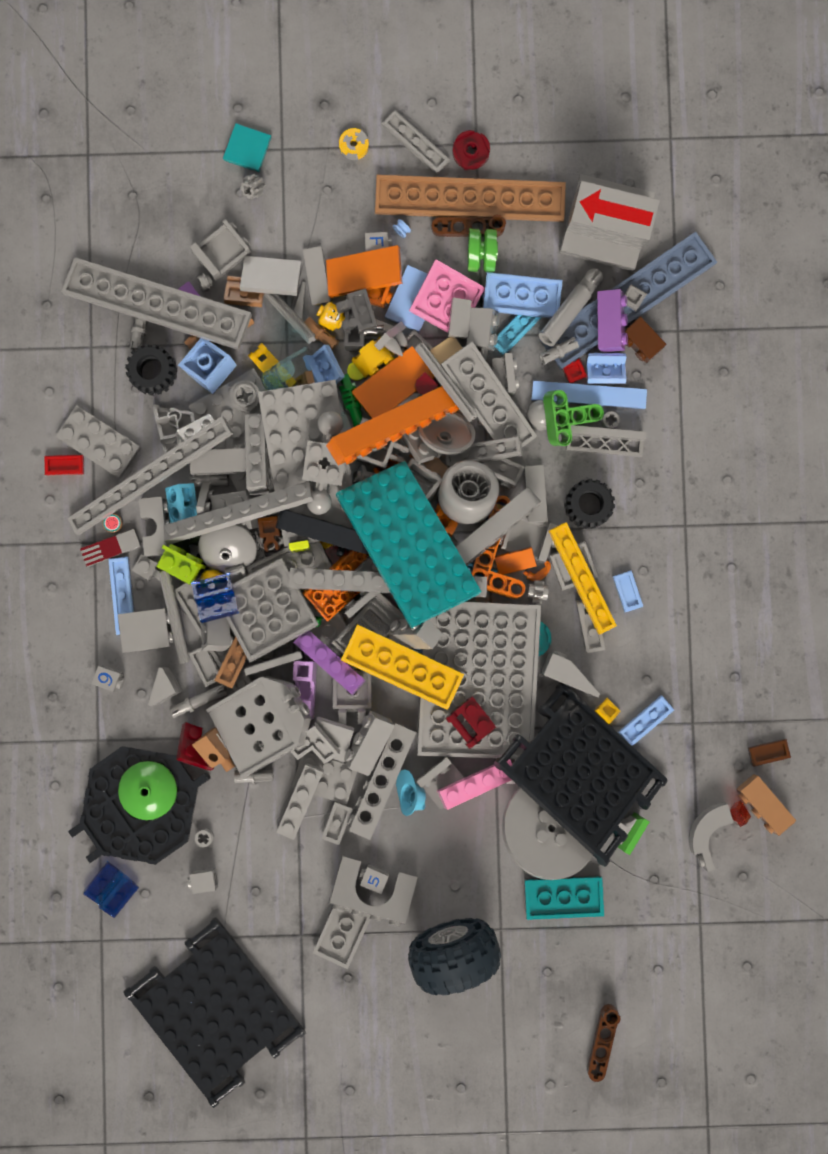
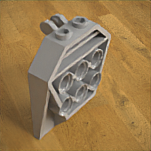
(289, 714)

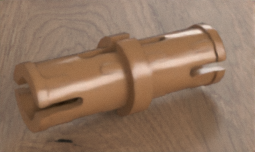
(321, 333)

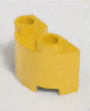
(371, 358)

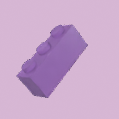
(612, 320)

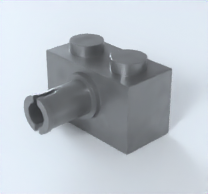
(356, 340)

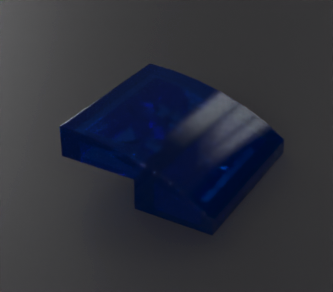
(215, 598)
(110, 889)

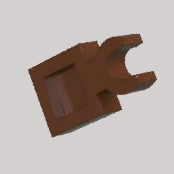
(269, 531)

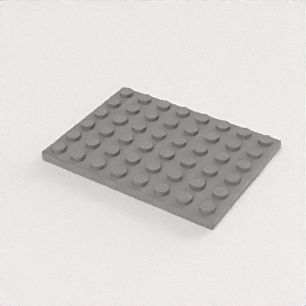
(499, 659)

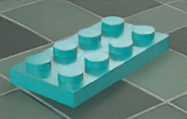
(564, 898)

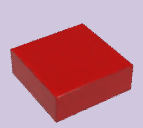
(574, 371)

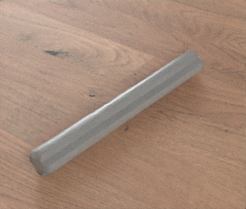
(446, 382)
(174, 617)

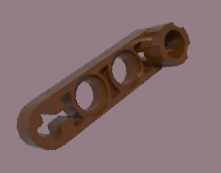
(467, 222)
(603, 1042)

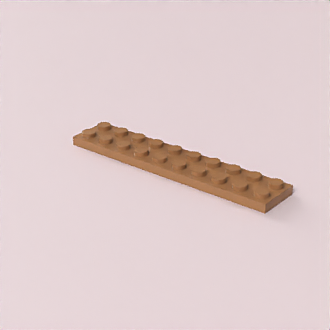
(470, 198)

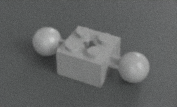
(329, 424)

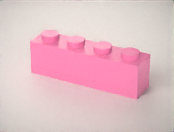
(472, 786)

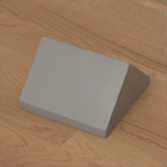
(164, 686)

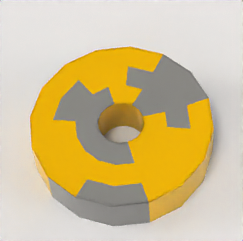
(354, 152)

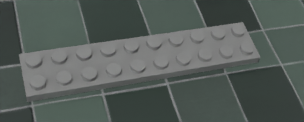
(156, 303)

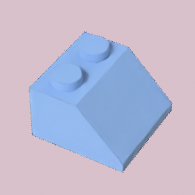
(207, 365)

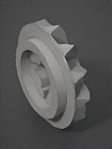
(236, 392)

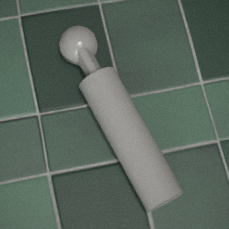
(570, 307)

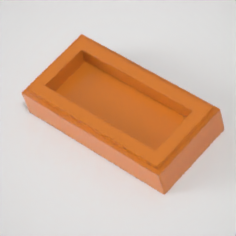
(515, 561)

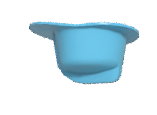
(410, 795)

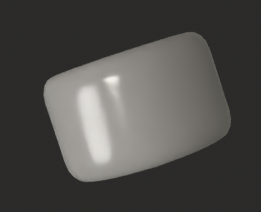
(468, 492)

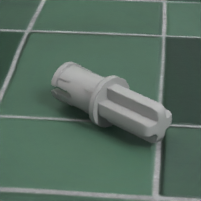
(257, 776)

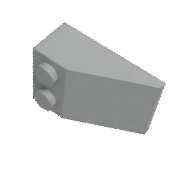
(564, 671)

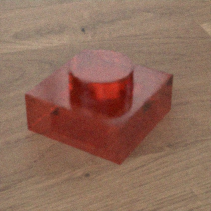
(740, 813)

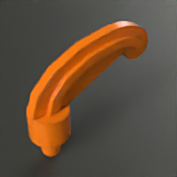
(540, 574)

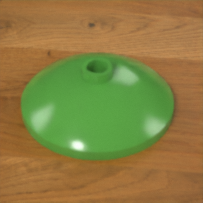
(160, 787)

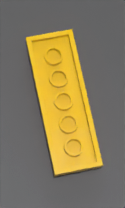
(402, 667)

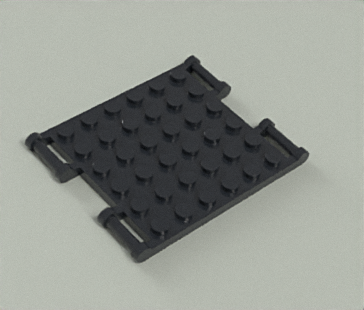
(582, 773)
(229, 1016)

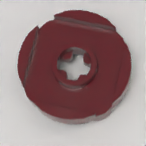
(475, 140)

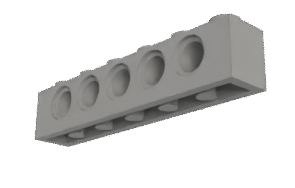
(366, 827)

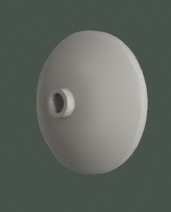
(449, 435)
(233, 540)

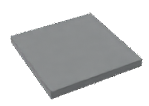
(269, 611)

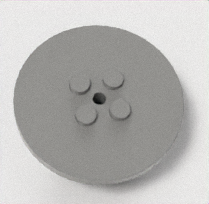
(539, 841)

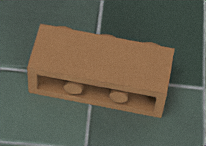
(765, 805)

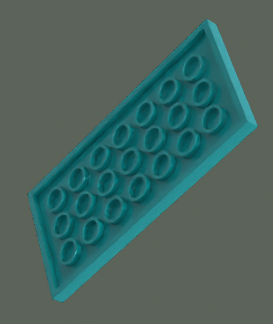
(408, 544)

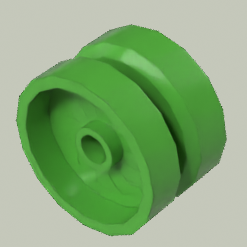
(482, 250)

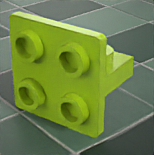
(180, 565)

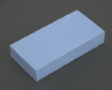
(627, 591)

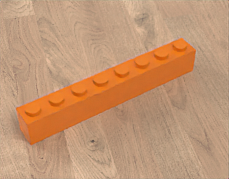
(391, 426)

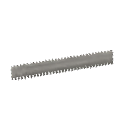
(291, 317)

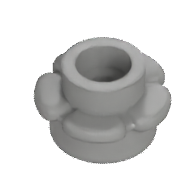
(204, 282)

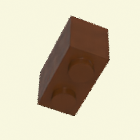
(644, 340)

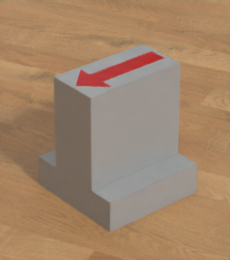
(609, 222)

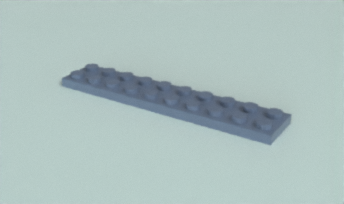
(656, 279)

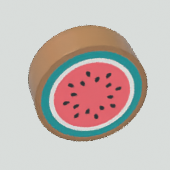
(113, 523)

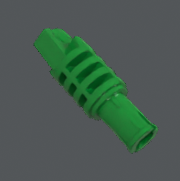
(350, 402)

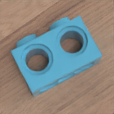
(181, 501)

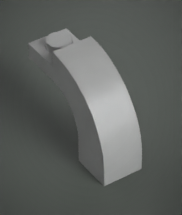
(702, 829)

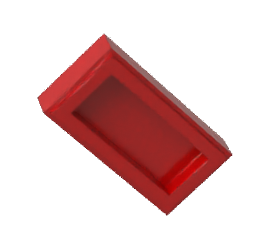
(64, 465)

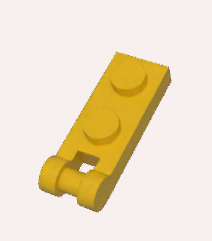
(268, 362)

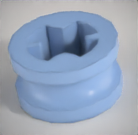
(401, 228)

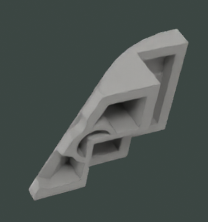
(169, 422)

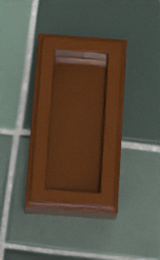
(769, 752)

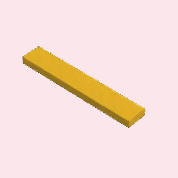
(582, 578)

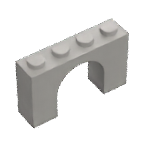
(345, 895)

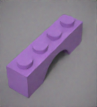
(329, 662)

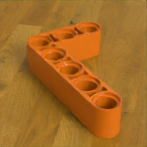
(485, 569)

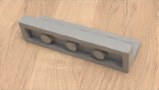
(611, 434)

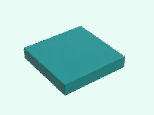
(247, 147)

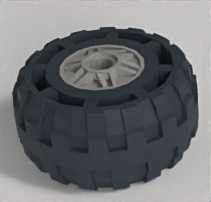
(454, 956)

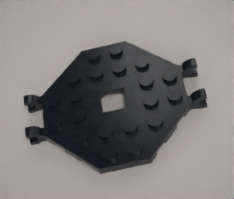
(117, 831)

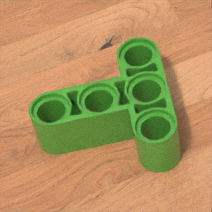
(566, 416)

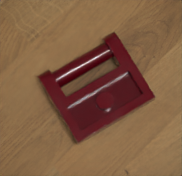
(475, 717)

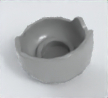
(537, 415)

